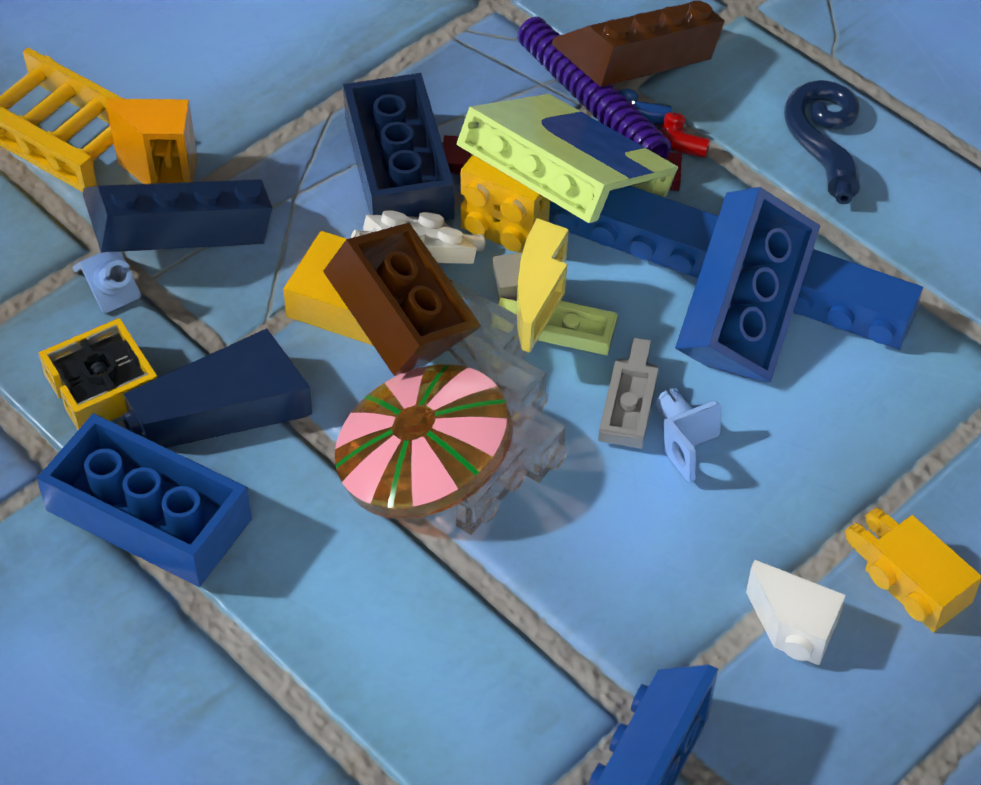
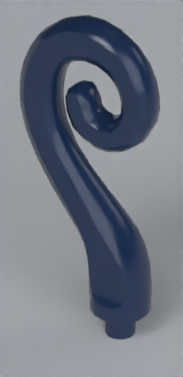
(839, 165)

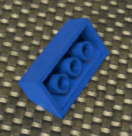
(748, 285)
(662, 730)

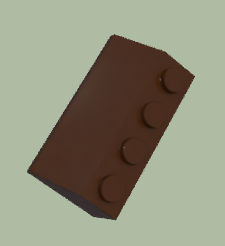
(643, 42)

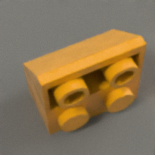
(154, 139)

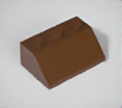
(400, 297)

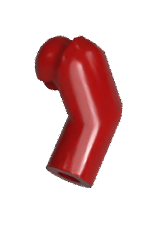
(680, 139)

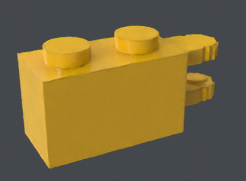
(915, 567)

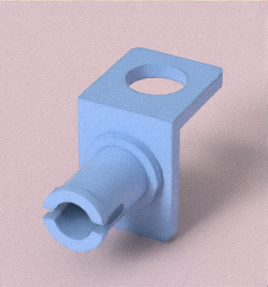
(109, 280)
(687, 428)

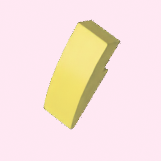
(540, 280)

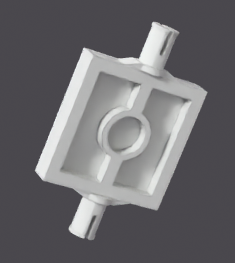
(442, 241)

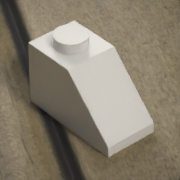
(794, 611)

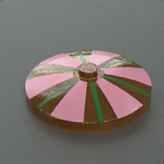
(424, 441)

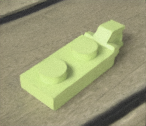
(576, 326)

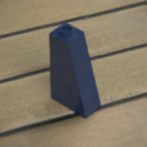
(220, 394)

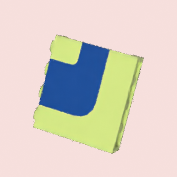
(562, 153)

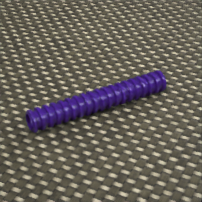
(603, 102)

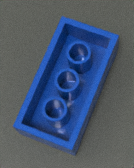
(145, 499)

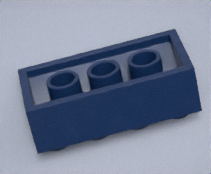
(178, 214)

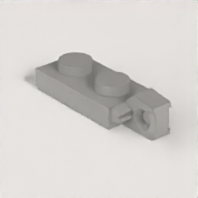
(629, 398)

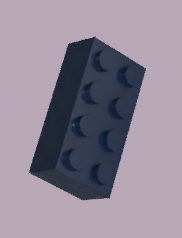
(398, 147)

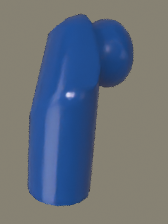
(653, 112)

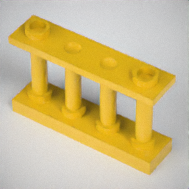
(49, 149)

